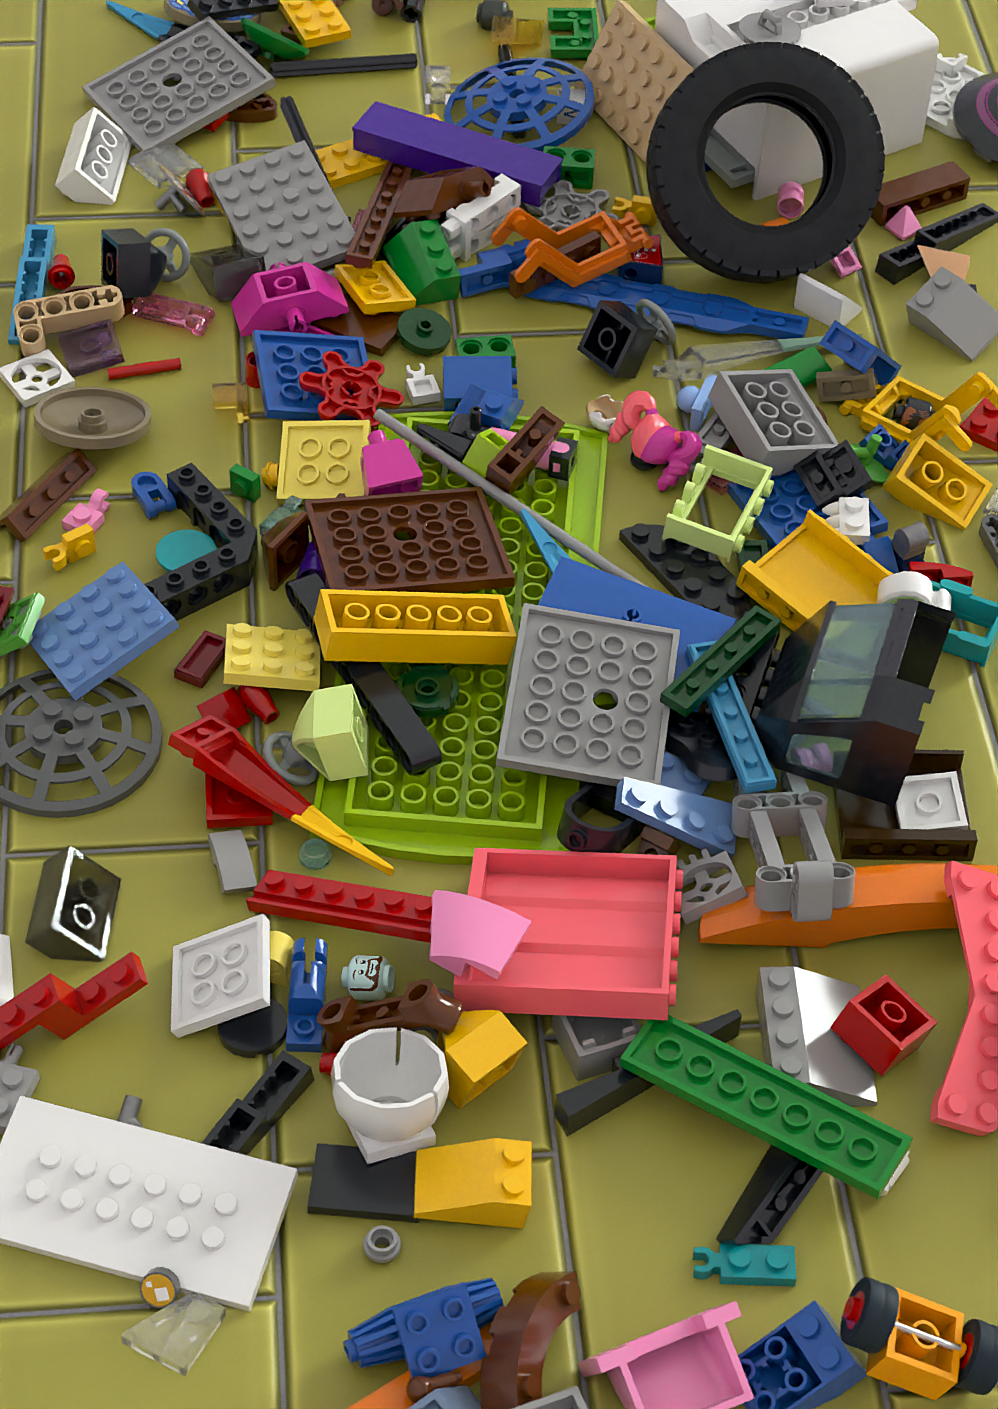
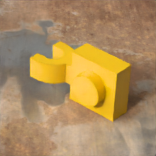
(640, 206)
(74, 546)

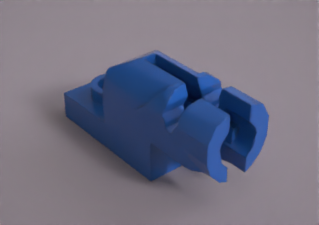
(492, 268)
(306, 998)

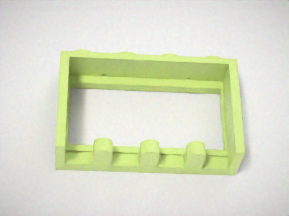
(732, 468)

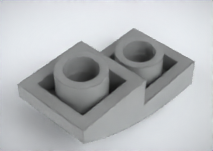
(232, 861)

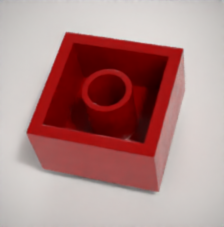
(883, 1024)

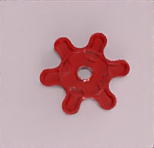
(361, 380)

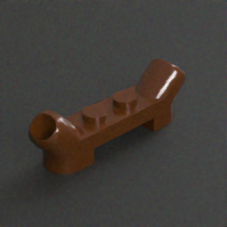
(418, 1007)

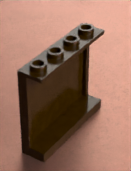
(872, 830)

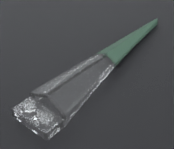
(710, 359)

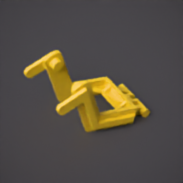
(941, 423)

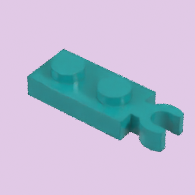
(748, 1264)

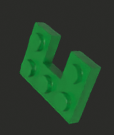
(585, 32)

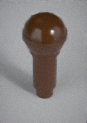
(421, 1386)

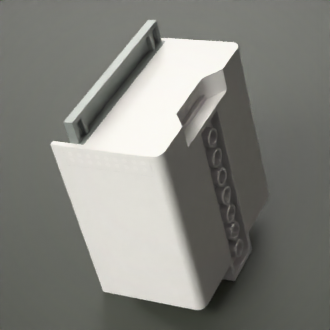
(872, 41)

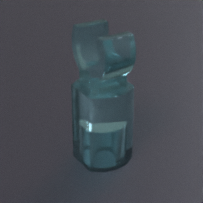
(288, 509)

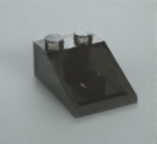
(226, 269)

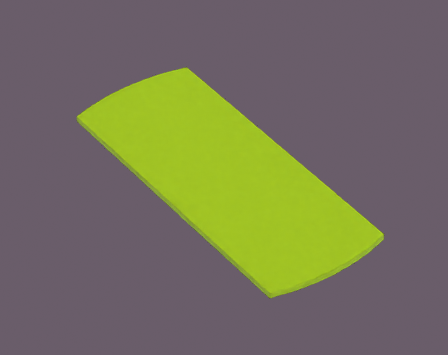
(466, 797)

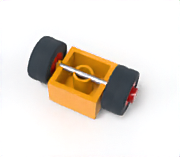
(919, 1341)

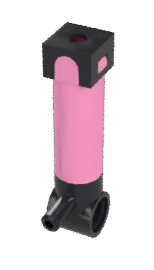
(558, 458)

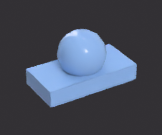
(696, 401)

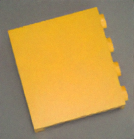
(809, 571)

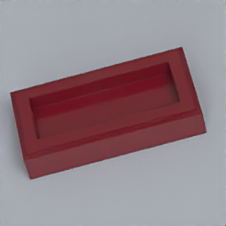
(201, 660)

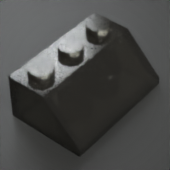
(73, 908)

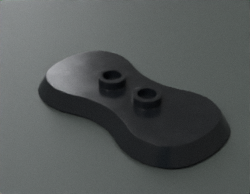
(699, 747)

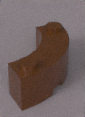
(522, 1337)

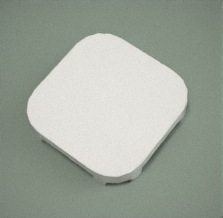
(948, 80)

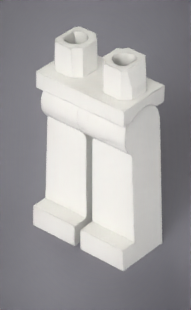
(473, 223)

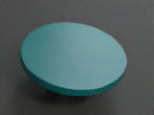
(182, 547)

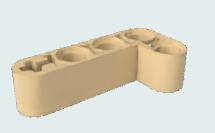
(64, 313)

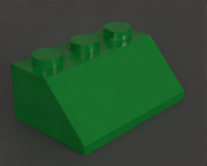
(424, 262)

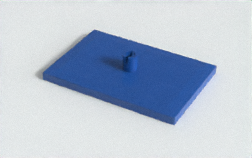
(603, 594)

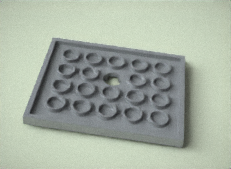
(214, 78)
(550, 708)

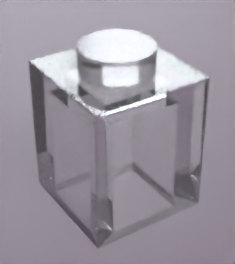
(437, 84)

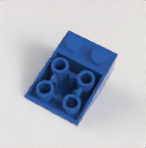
(800, 1363)

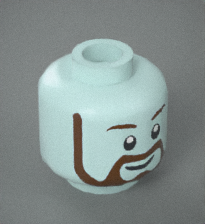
(368, 977)

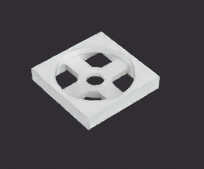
(27, 365)

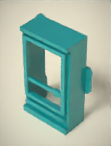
(974, 610)

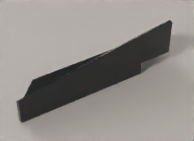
(769, 1199)

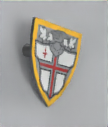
(172, 195)

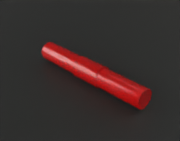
(144, 368)

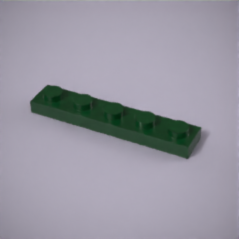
(720, 661)

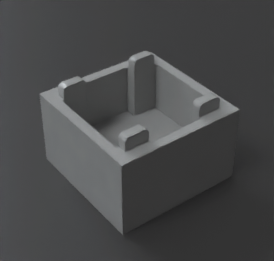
(593, 1041)

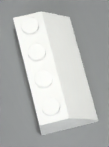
(94, 160)

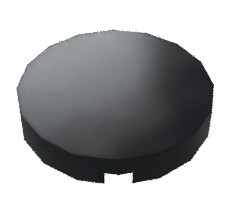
(255, 1032)

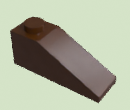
(524, 451)

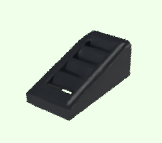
(450, 443)

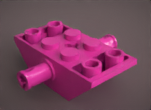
(287, 298)

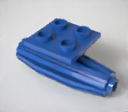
(429, 1331)

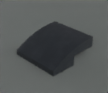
(834, 474)

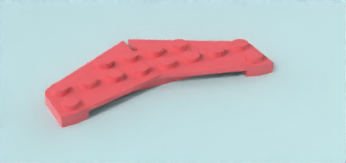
(970, 1086)

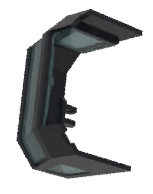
(852, 695)

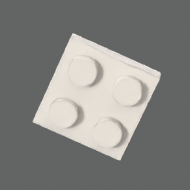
(931, 803)

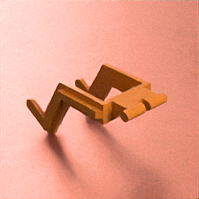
(621, 236)

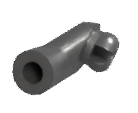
(130, 1111)

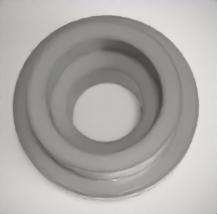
(382, 1235)

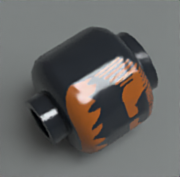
(912, 412)

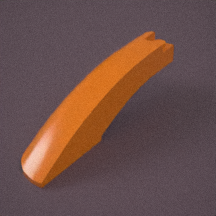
(884, 902)

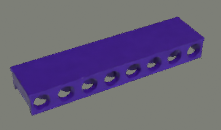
(438, 146)

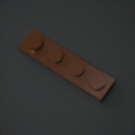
(576, 250)

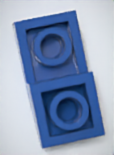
(889, 450)

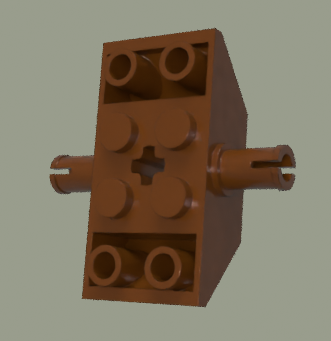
(442, 191)

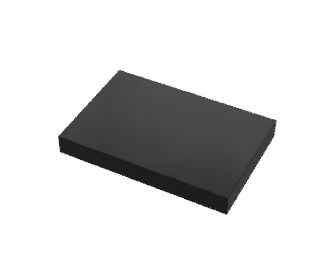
(352, 1188)

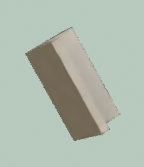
(846, 385)

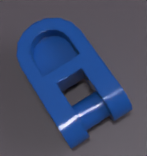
(148, 487)

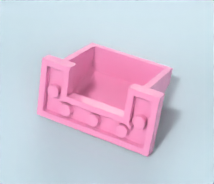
(678, 1365)

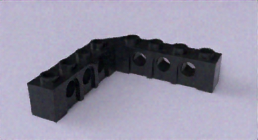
(218, 572)

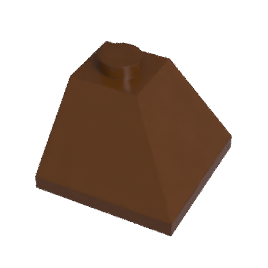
(284, 548)

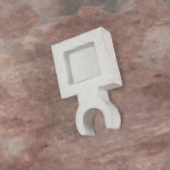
(421, 387)

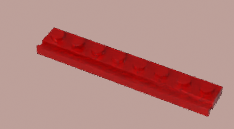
(343, 905)

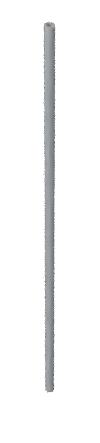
(500, 495)

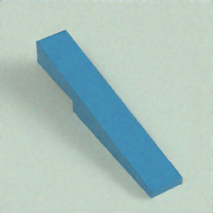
(33, 269)

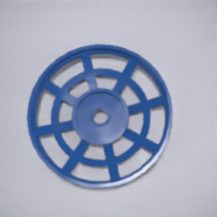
(523, 98)

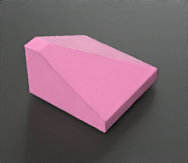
(903, 224)
(846, 263)

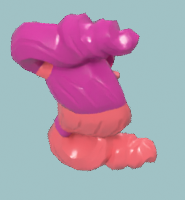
(655, 438)

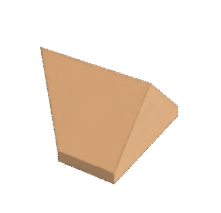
(952, 261)

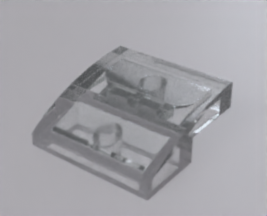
(169, 157)

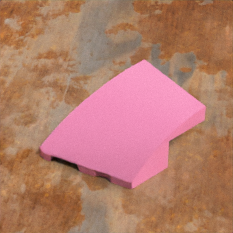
(473, 933)

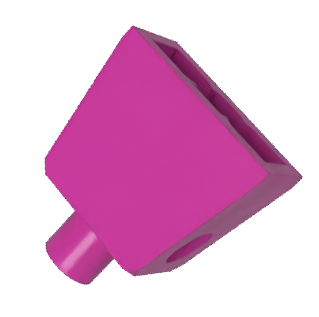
(388, 466)

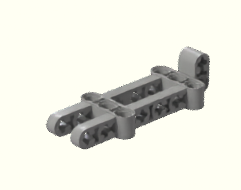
(806, 887)

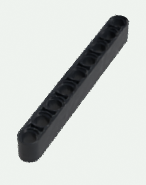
(374, 689)

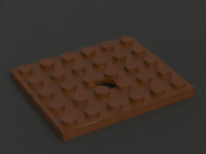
(451, 548)

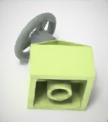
(326, 739)

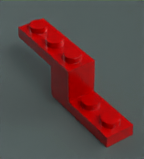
(68, 1009)

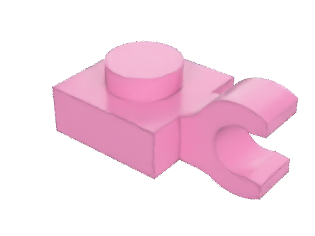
(91, 513)

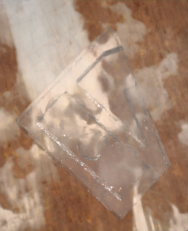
(177, 1331)

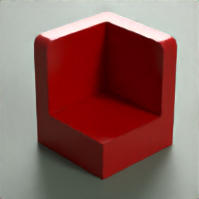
(226, 707)

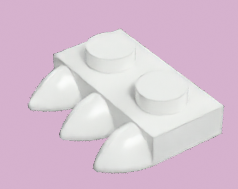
(850, 518)

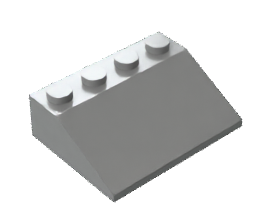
(770, 417)
(797, 1037)

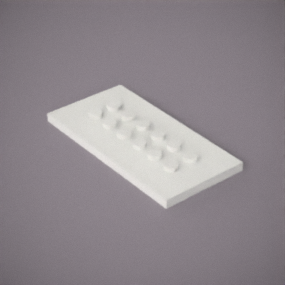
(139, 1201)

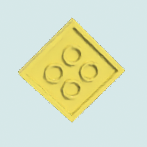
(321, 459)
(271, 657)

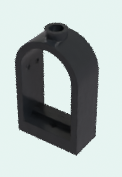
(583, 837)

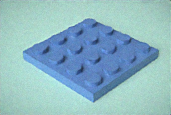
(100, 630)

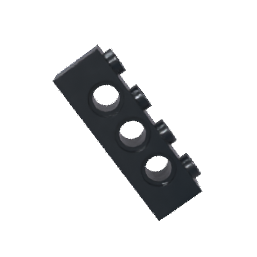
(756, 668)

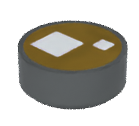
(160, 1287)

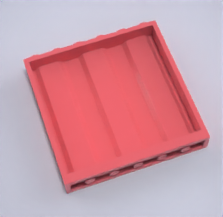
(594, 937)

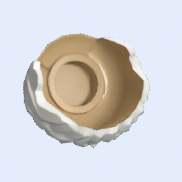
(603, 412)

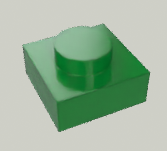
(245, 483)

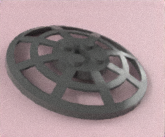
(74, 745)

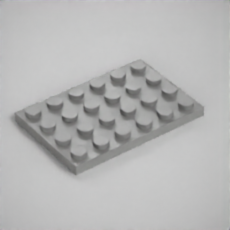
(284, 208)

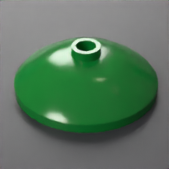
(273, 43)

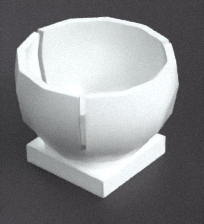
(387, 1101)

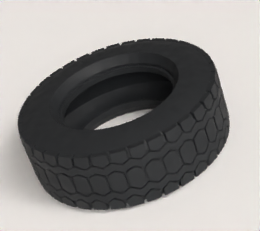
(830, 107)

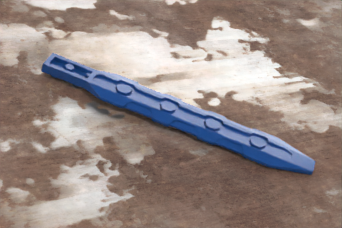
(694, 309)

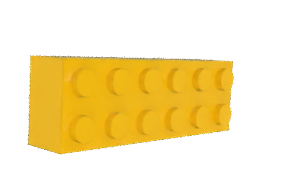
(414, 627)

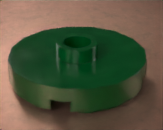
(423, 331)
(429, 689)

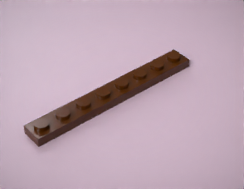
(378, 216)

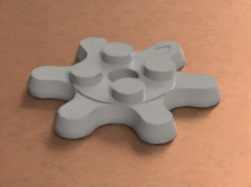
(566, 201)

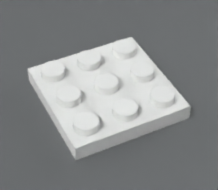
(220, 976)

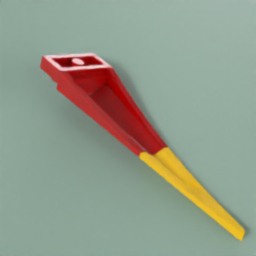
(232, 760)

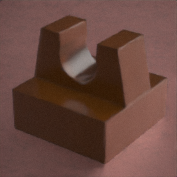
(656, 841)

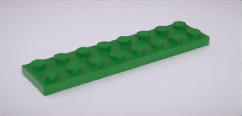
(767, 1103)

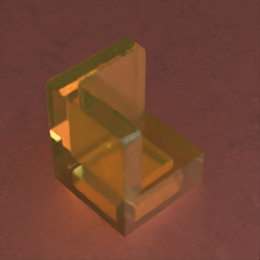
(232, 396)

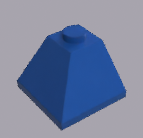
(497, 408)

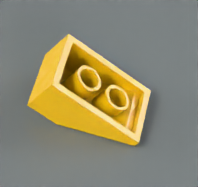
(937, 483)
(475, 1182)

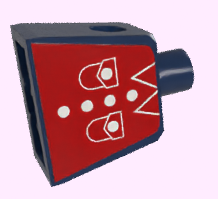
(645, 264)

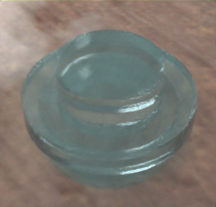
(315, 854)

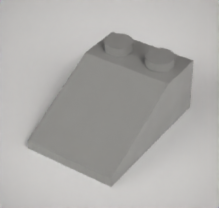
(954, 314)

